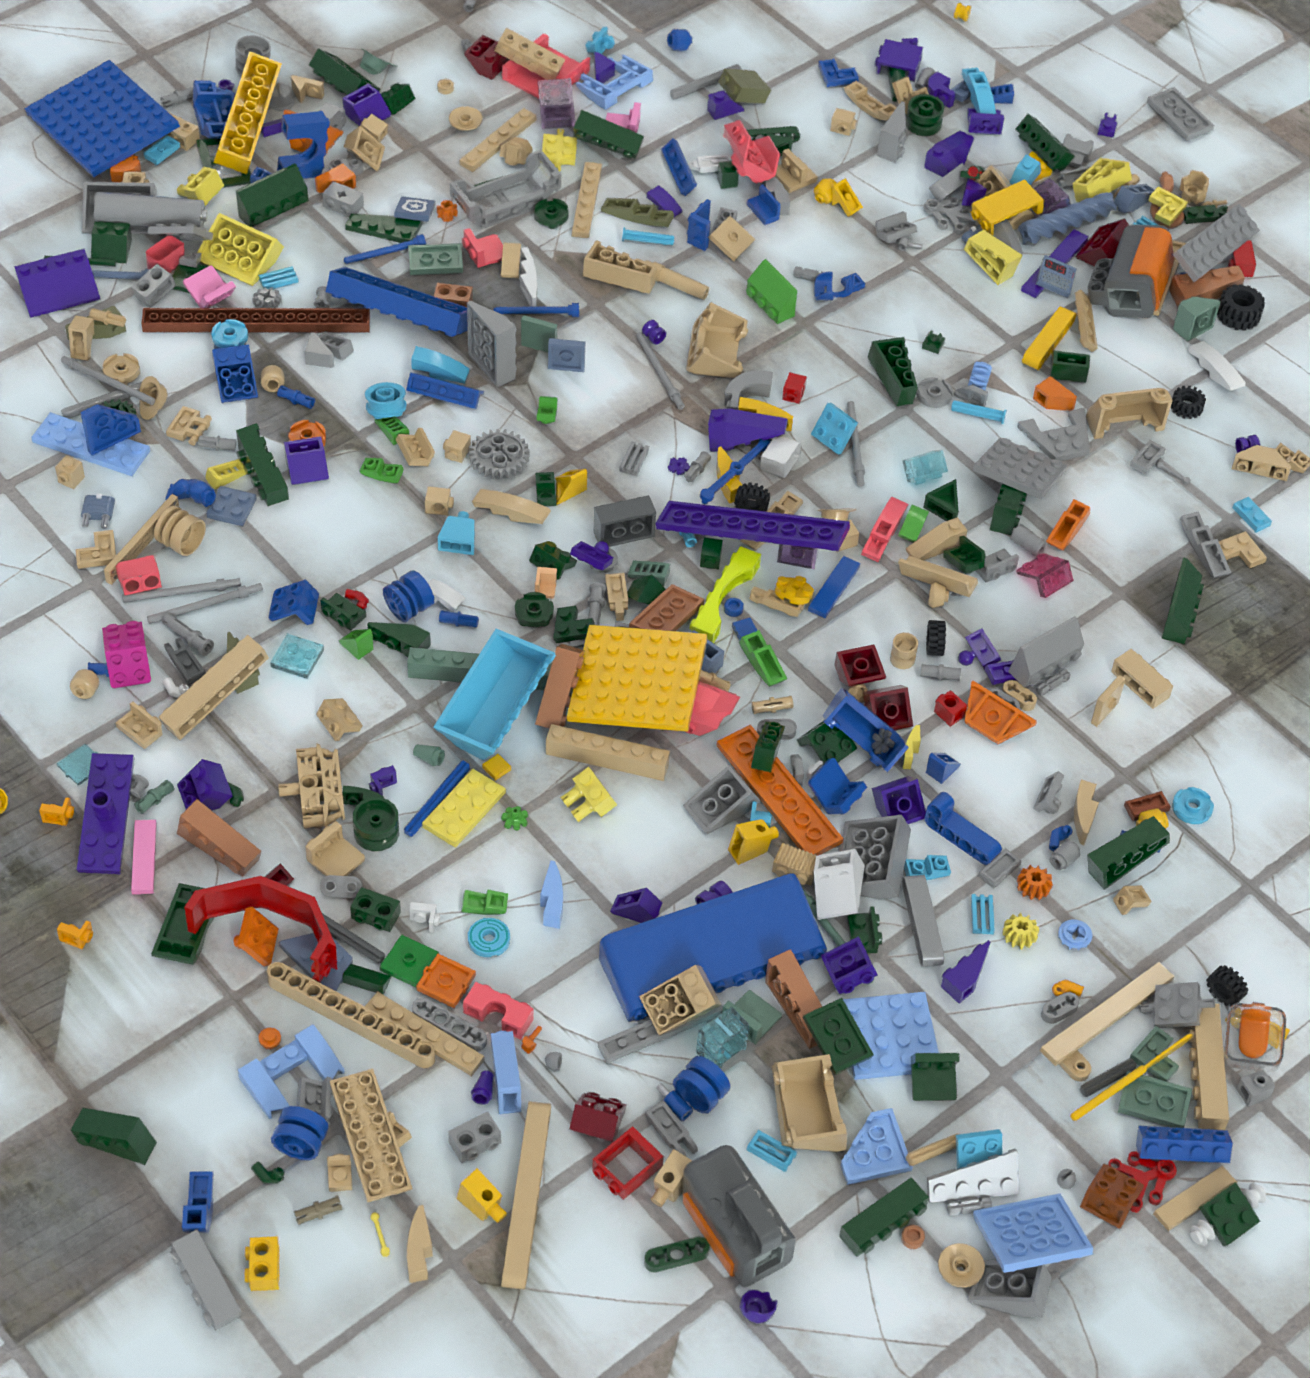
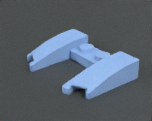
(606, 95)
(259, 1075)

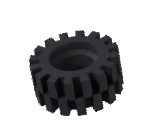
(1188, 394)
(748, 492)
(936, 638)
(1227, 985)

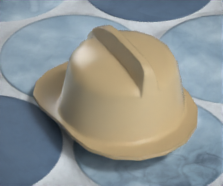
(153, 388)
(836, 514)

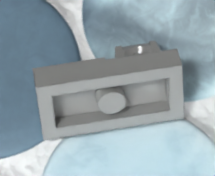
(1046, 798)

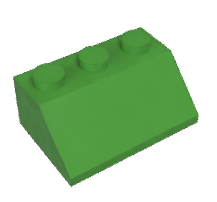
(772, 292)

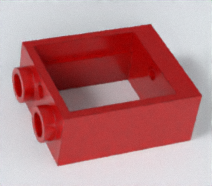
(642, 1148)

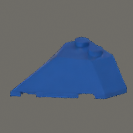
(211, 107)

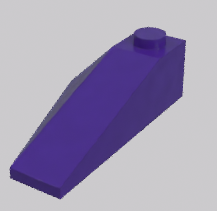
(949, 153)
(737, 427)

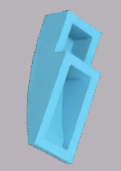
(439, 365)

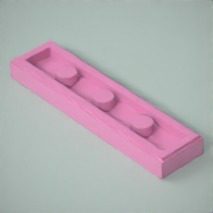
(144, 857)

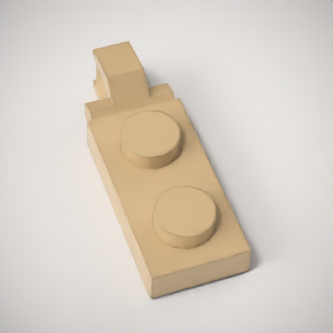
(617, 594)
(774, 602)

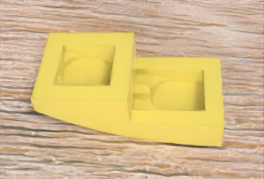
(913, 743)

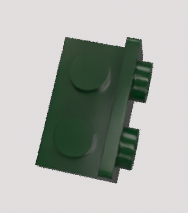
(342, 611)
(866, 928)

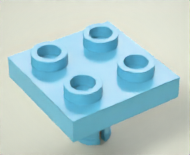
(834, 428)
(977, 1146)

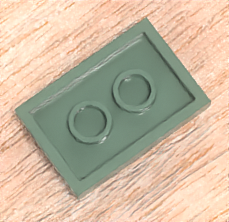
(435, 259)
(1156, 1101)

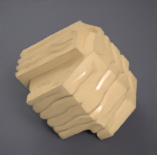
(516, 151)
(1194, 187)

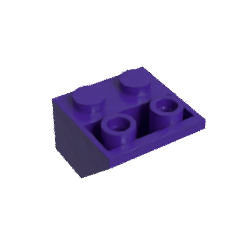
(363, 103)
(306, 460)
(206, 784)

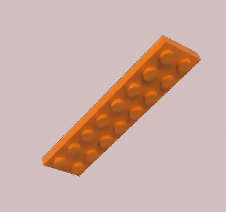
(781, 795)

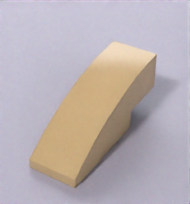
(1084, 810)
(418, 1247)

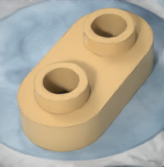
(1070, 1066)

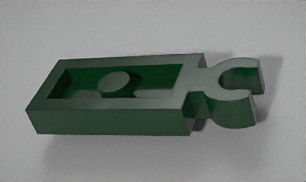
(1203, 214)

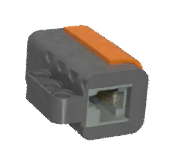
(1137, 274)
(736, 1216)

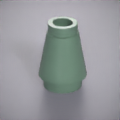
(431, 754)

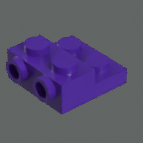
(849, 966)

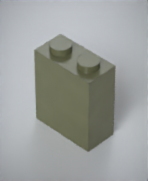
(744, 86)

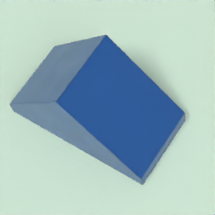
(941, 766)

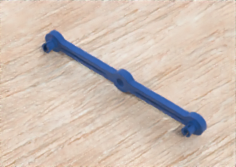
(708, 494)

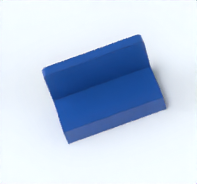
(765, 206)

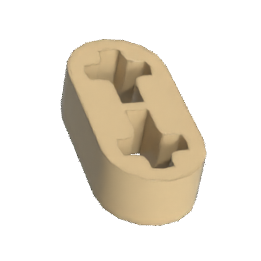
(1021, 694)

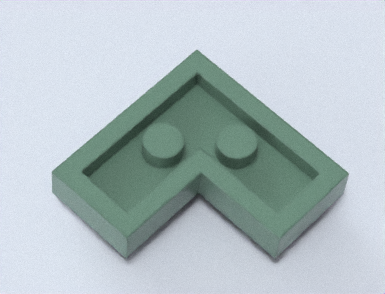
(1152, 1046)

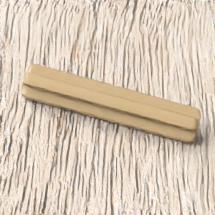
(931, 1150)

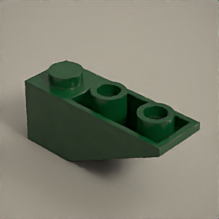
(400, 636)
(767, 746)

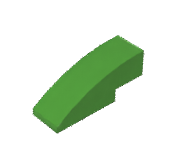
(762, 658)

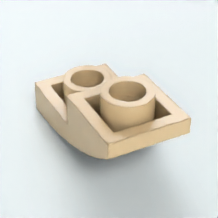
(511, 260)
(1298, 461)

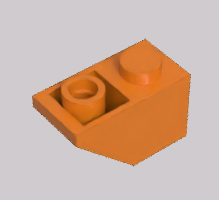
(339, 174)
(1054, 395)

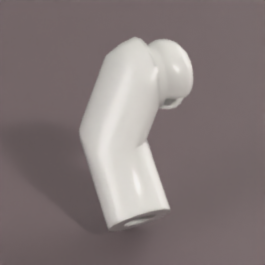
(172, 689)

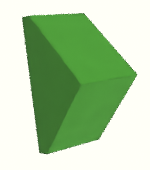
(358, 642)

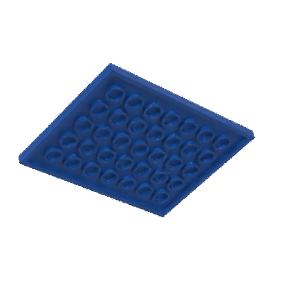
(101, 118)

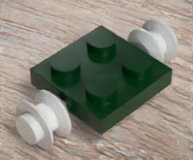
(1228, 1214)

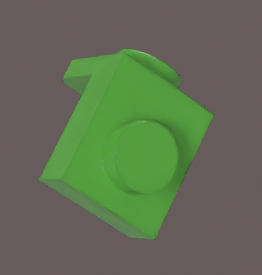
(547, 409)

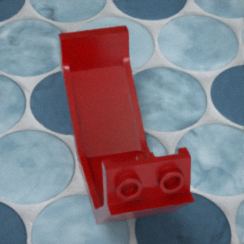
(273, 896)

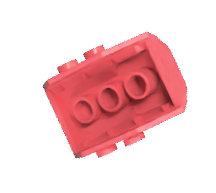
(752, 158)
(710, 708)

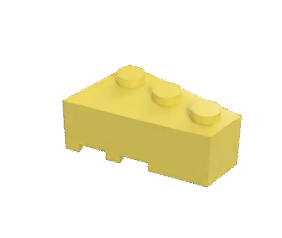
(1102, 177)

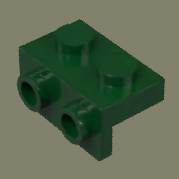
(398, 97)
(550, 556)
(966, 556)

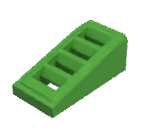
(396, 423)

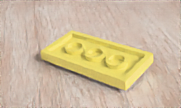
(463, 808)

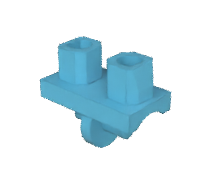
(600, 42)

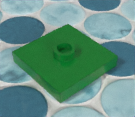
(408, 960)

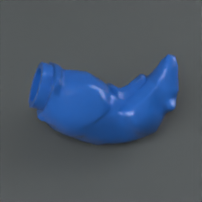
(196, 489)

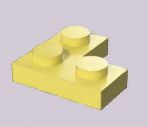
(1170, 205)

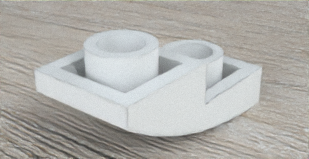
(446, 595)

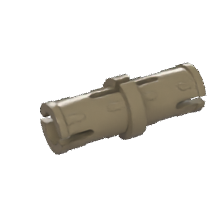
(318, 1210)

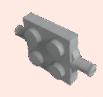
(1177, 1005)

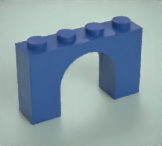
(306, 125)

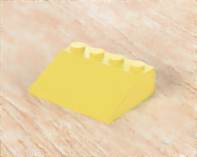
(239, 250)

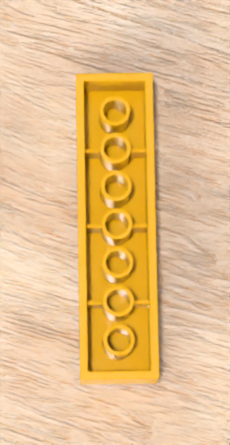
(247, 113)

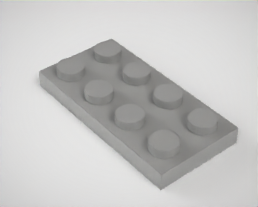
(1180, 113)

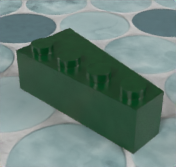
(261, 465)

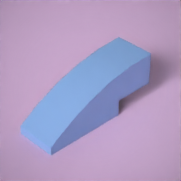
(552, 897)

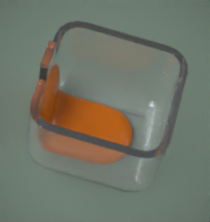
(1254, 1037)

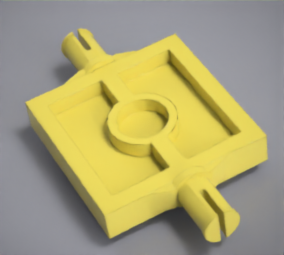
(560, 148)

